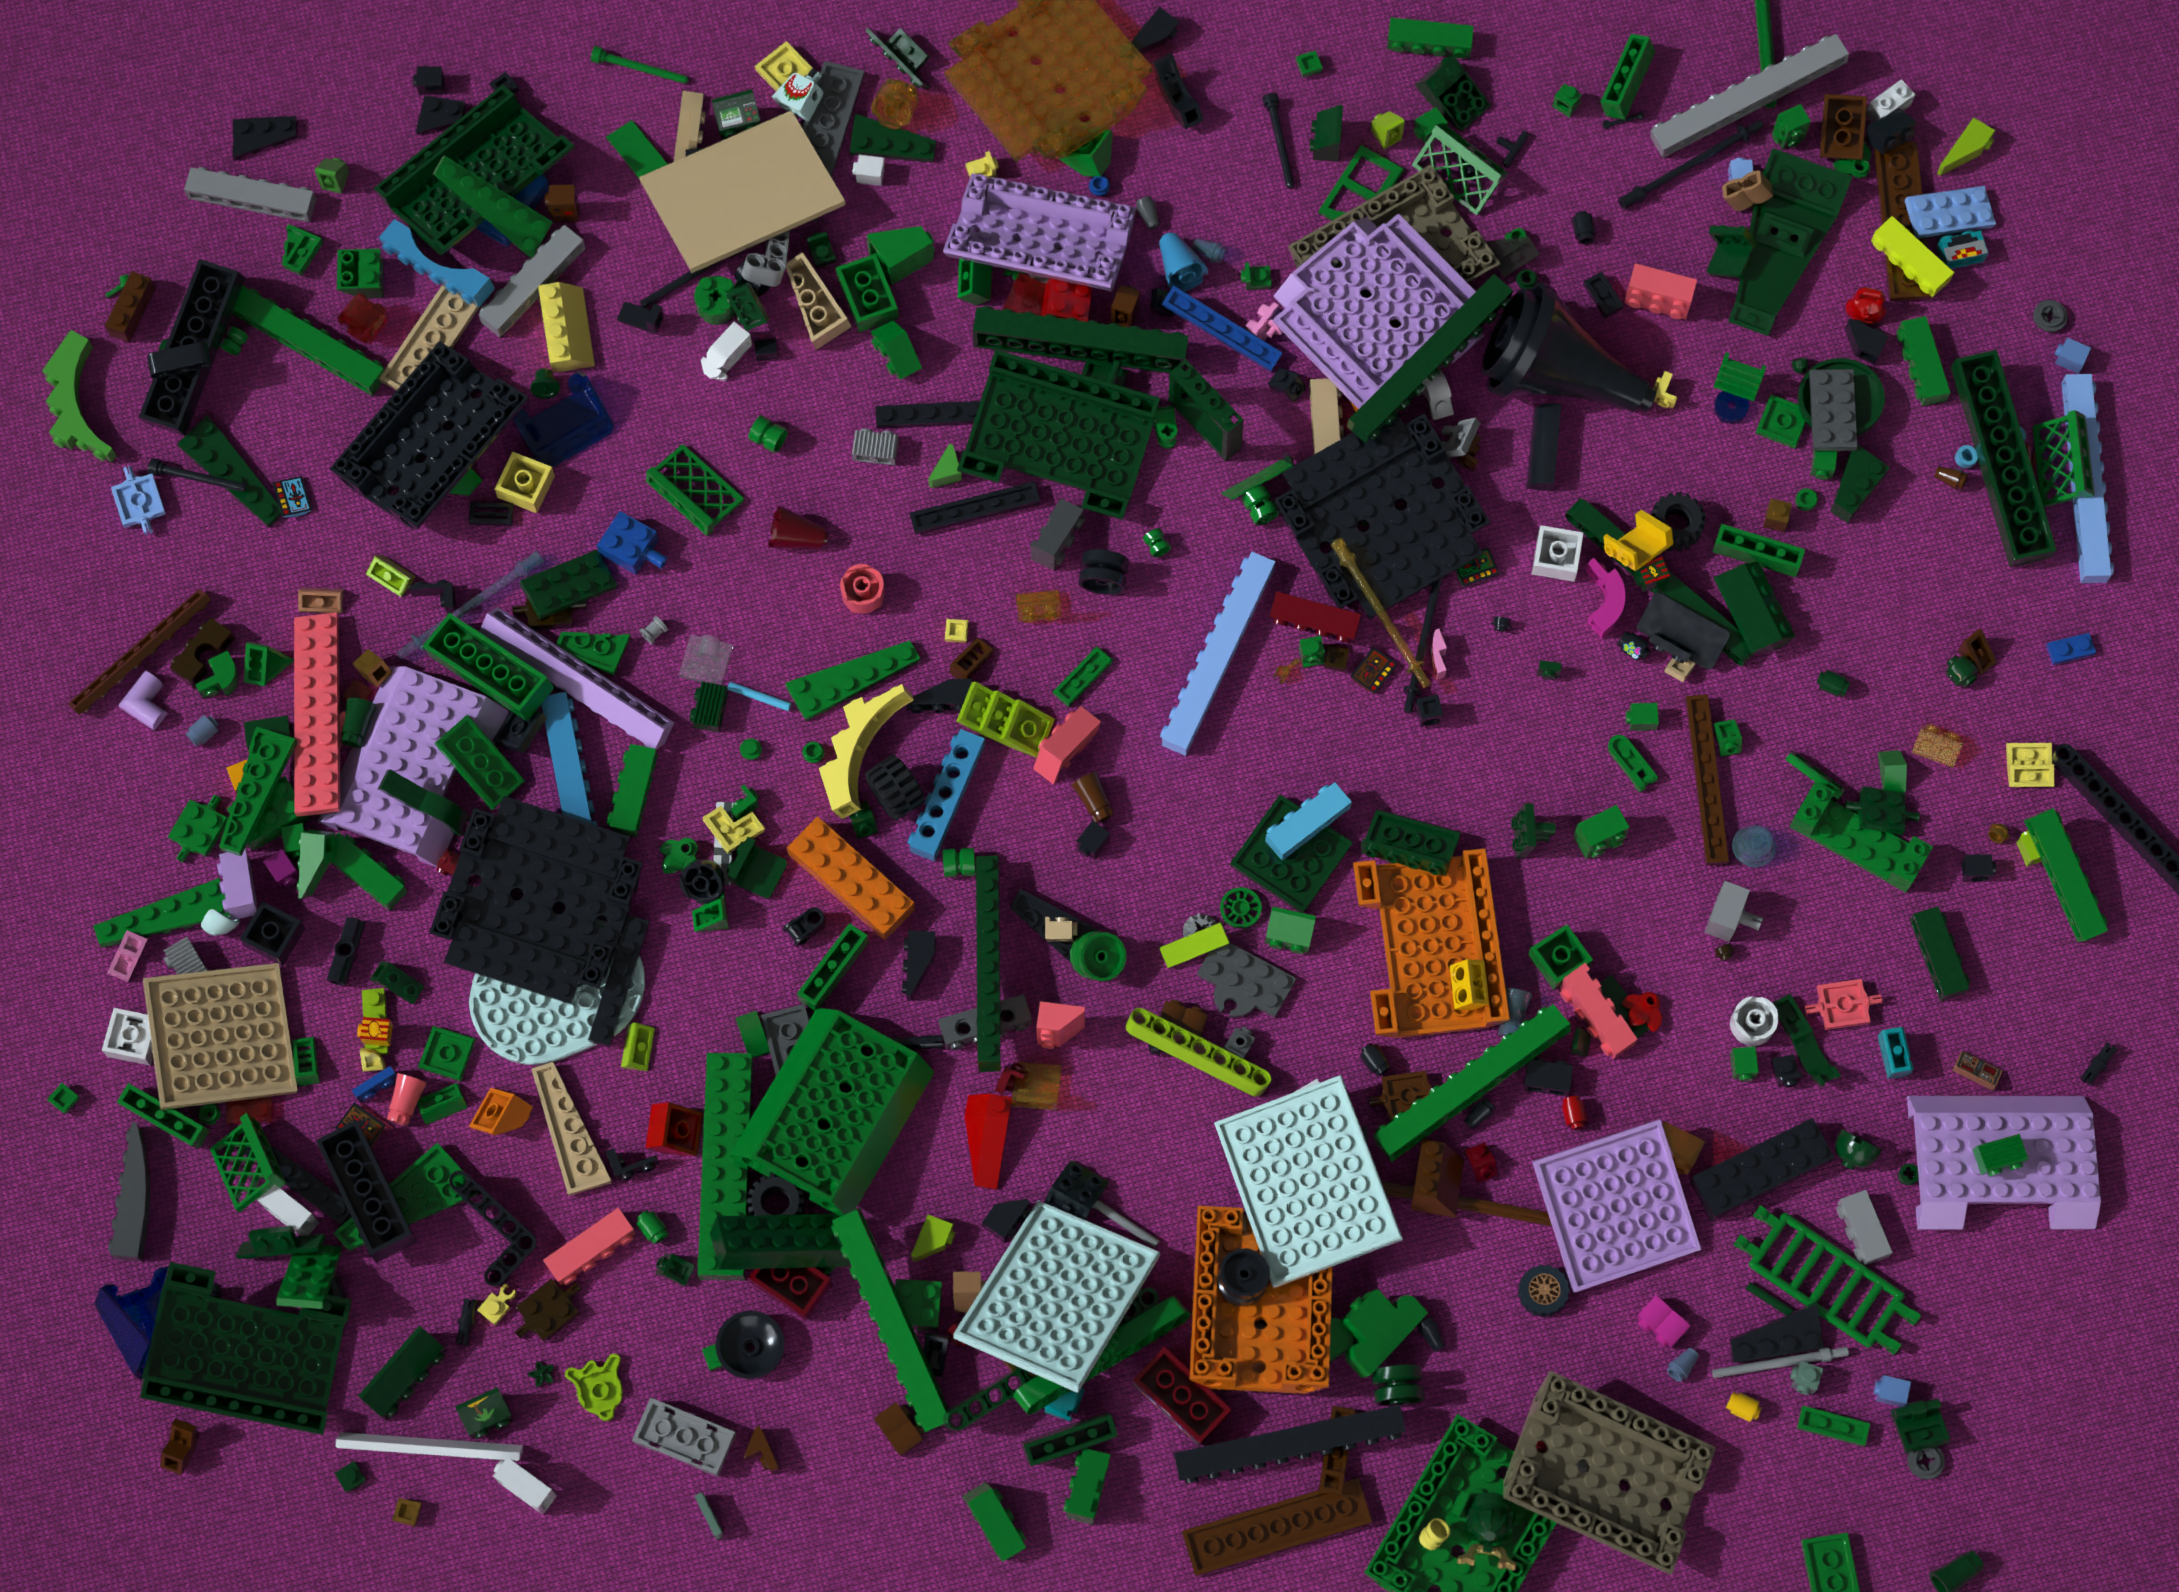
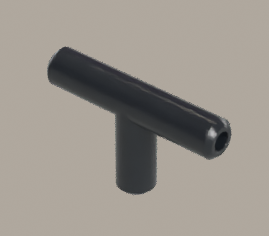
(1513, 148)

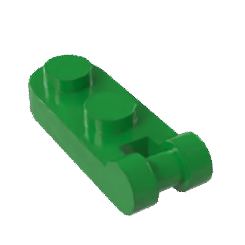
(1631, 762)

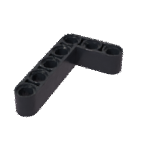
(497, 1223)

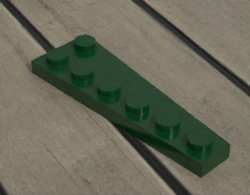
(218, 458)

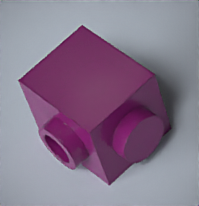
(281, 869)

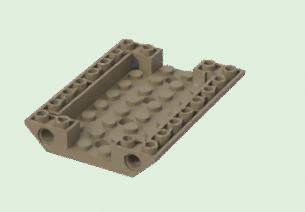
(1428, 209)
(1616, 1447)

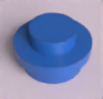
(1099, 186)

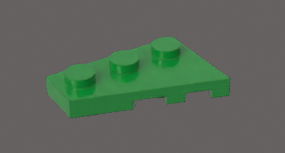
(595, 650)

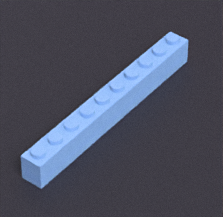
(2089, 512)
(1218, 653)

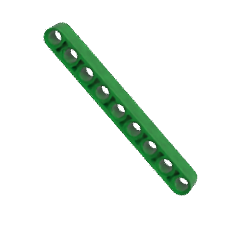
(1133, 1337)

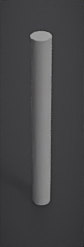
(1125, 1223)

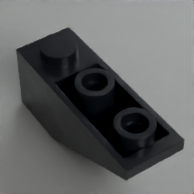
(942, 697)
(920, 956)

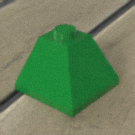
(1093, 156)

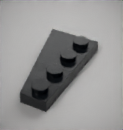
(1033, 912)
(1783, 1336)

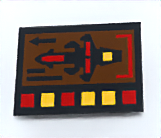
(1373, 670)

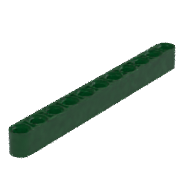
(1595, 526)
(1022, 1376)

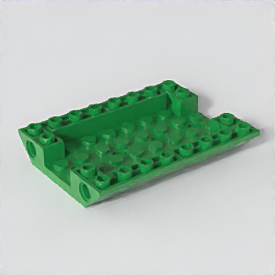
(861, 1121)
(1466, 1463)

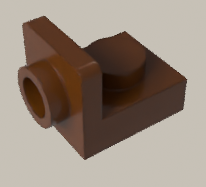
(1468, 460)

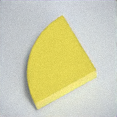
(371, 1060)

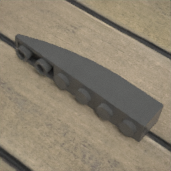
(133, 1202)

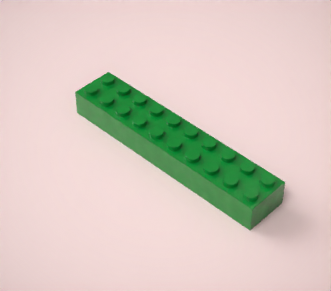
(723, 1177)

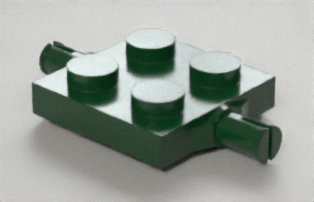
(1882, 810)

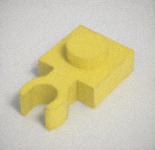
(495, 1306)

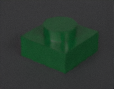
(1549, 670)
(350, 1477)

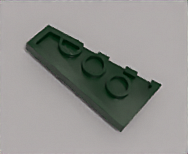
(876, 140)

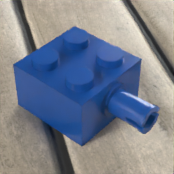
(630, 544)

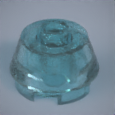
(1754, 846)

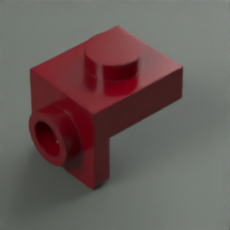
(1481, 1162)

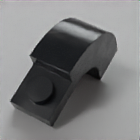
(1180, 102)

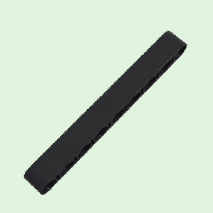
(2113, 815)

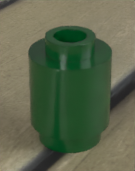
(1833, 683)

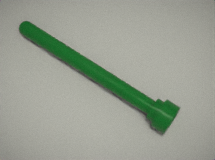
(600, 55)

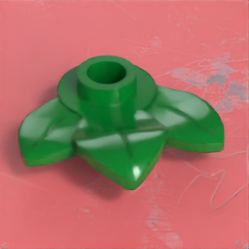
(1849, 166)
(675, 857)

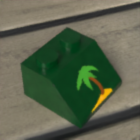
(485, 1413)

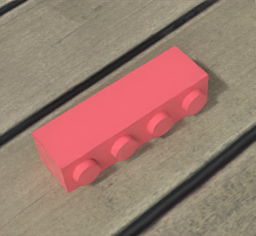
(589, 1247)

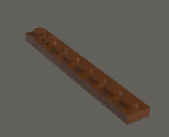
(133, 657)
(1706, 780)

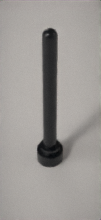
(1271, 103)
(158, 467)

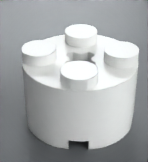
(1754, 1033)

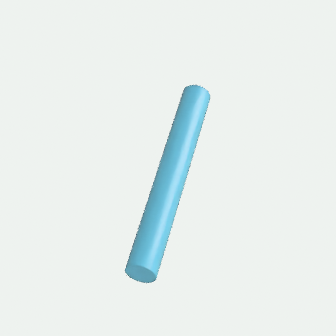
(759, 696)

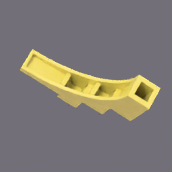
(850, 745)

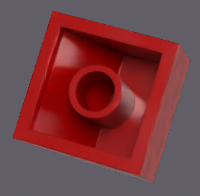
(674, 1129)

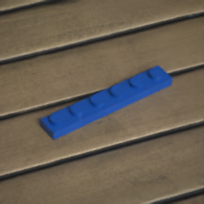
(1221, 328)

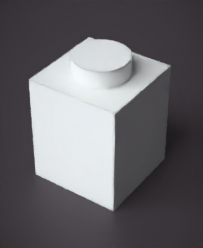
(869, 170)

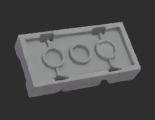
(684, 1437)

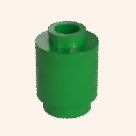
(652, 1226)

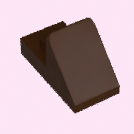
(758, 1446)

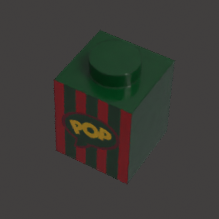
(1652, 574)

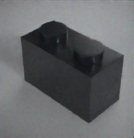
(1891, 131)
(1548, 1077)

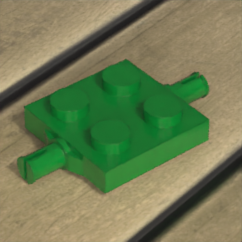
(198, 828)

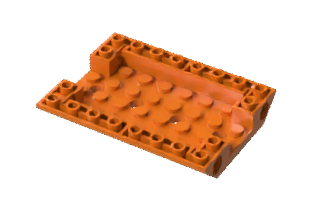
(1224, 1335)

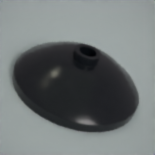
(748, 1329)

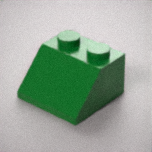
(1290, 930)

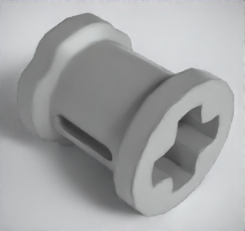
(653, 630)

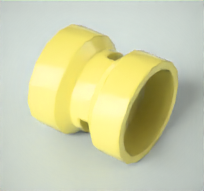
(1434, 1534)

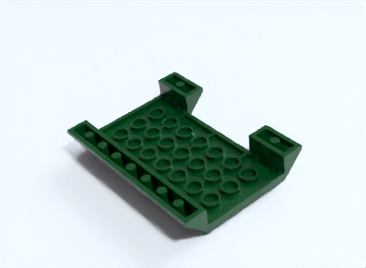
(492, 141)
(1060, 431)
(241, 1355)

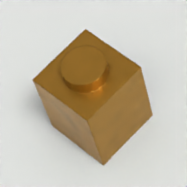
(1777, 515)
(372, 668)

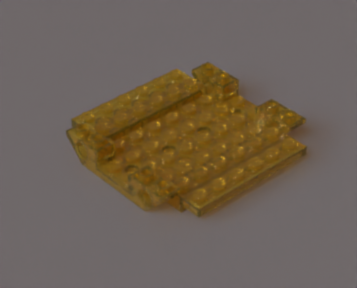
(1077, 52)

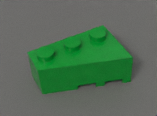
(995, 1521)

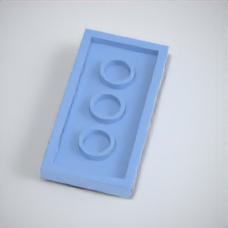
(1950, 212)

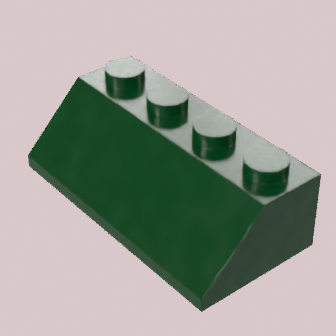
(1755, 608)
(402, 1373)

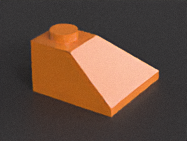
(500, 1113)

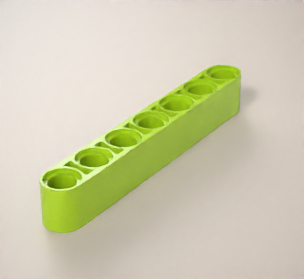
(1187, 1052)

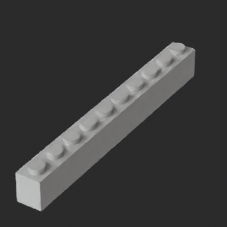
(1749, 95)

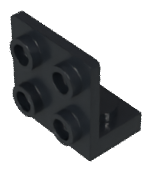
(1076, 1190)

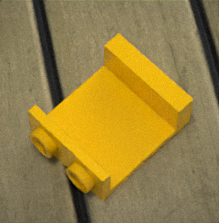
(1641, 543)

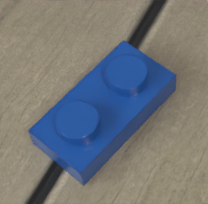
(2070, 648)
(367, 1090)

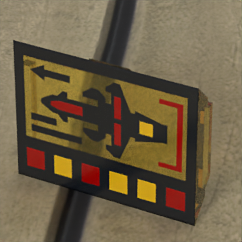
(372, 1126)

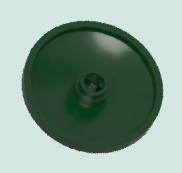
(1867, 390)

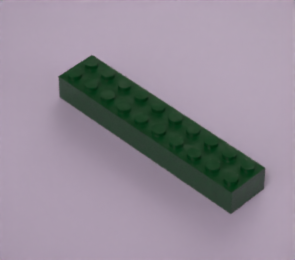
(1078, 340)
(2003, 458)

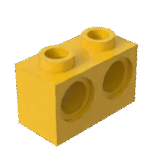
(1469, 984)

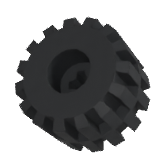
(894, 787)

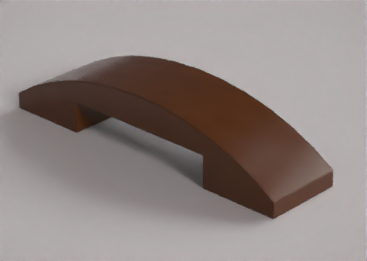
(1334, 1463)

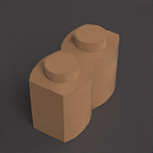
(1748, 190)

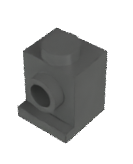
(1240, 1050)

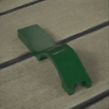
(424, 801)
(1804, 1041)

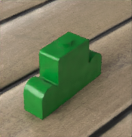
(1378, 1328)

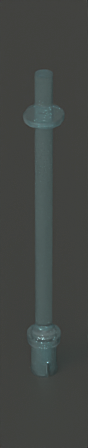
(521, 569)

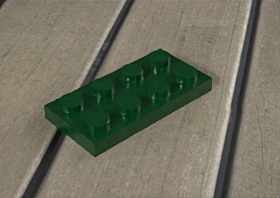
(568, 584)

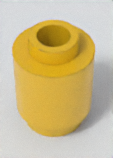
(1743, 1406)

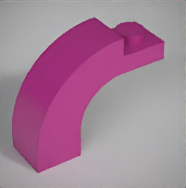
(1611, 583)

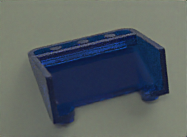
(566, 425)

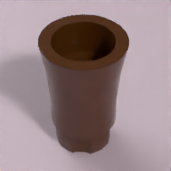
(1093, 797)

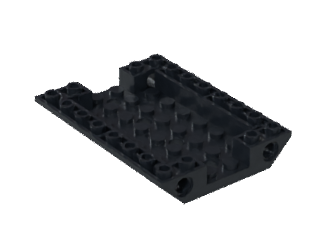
(415, 426)

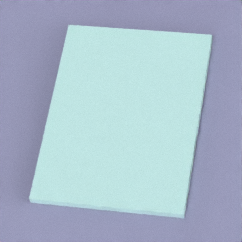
(1307, 1181)
(1057, 1296)

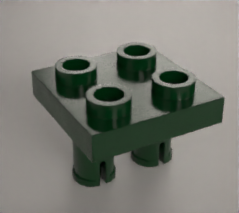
(1529, 831)

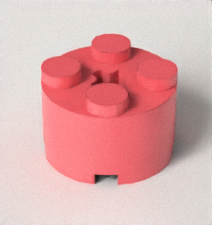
(865, 600)

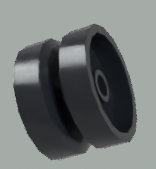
(1103, 572)
(1243, 1277)

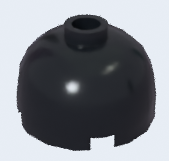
(702, 880)

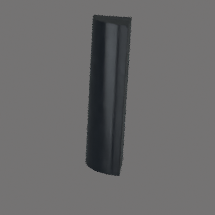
(1543, 447)

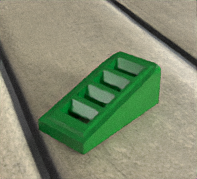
(310, 1074)

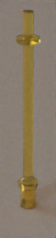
(1348, 560)

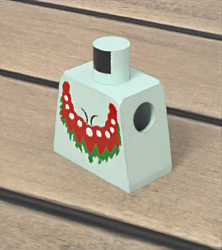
(800, 94)

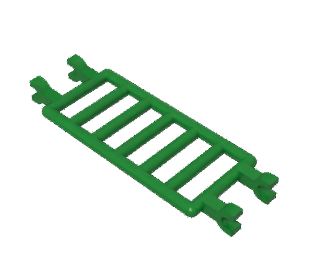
(1841, 1257)

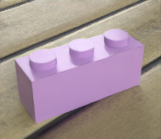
(237, 885)

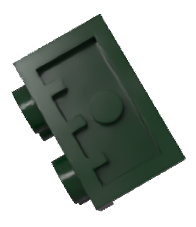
(746, 305)

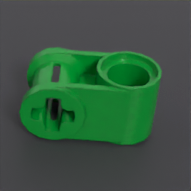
(1165, 424)

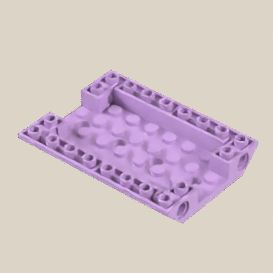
(1043, 222)

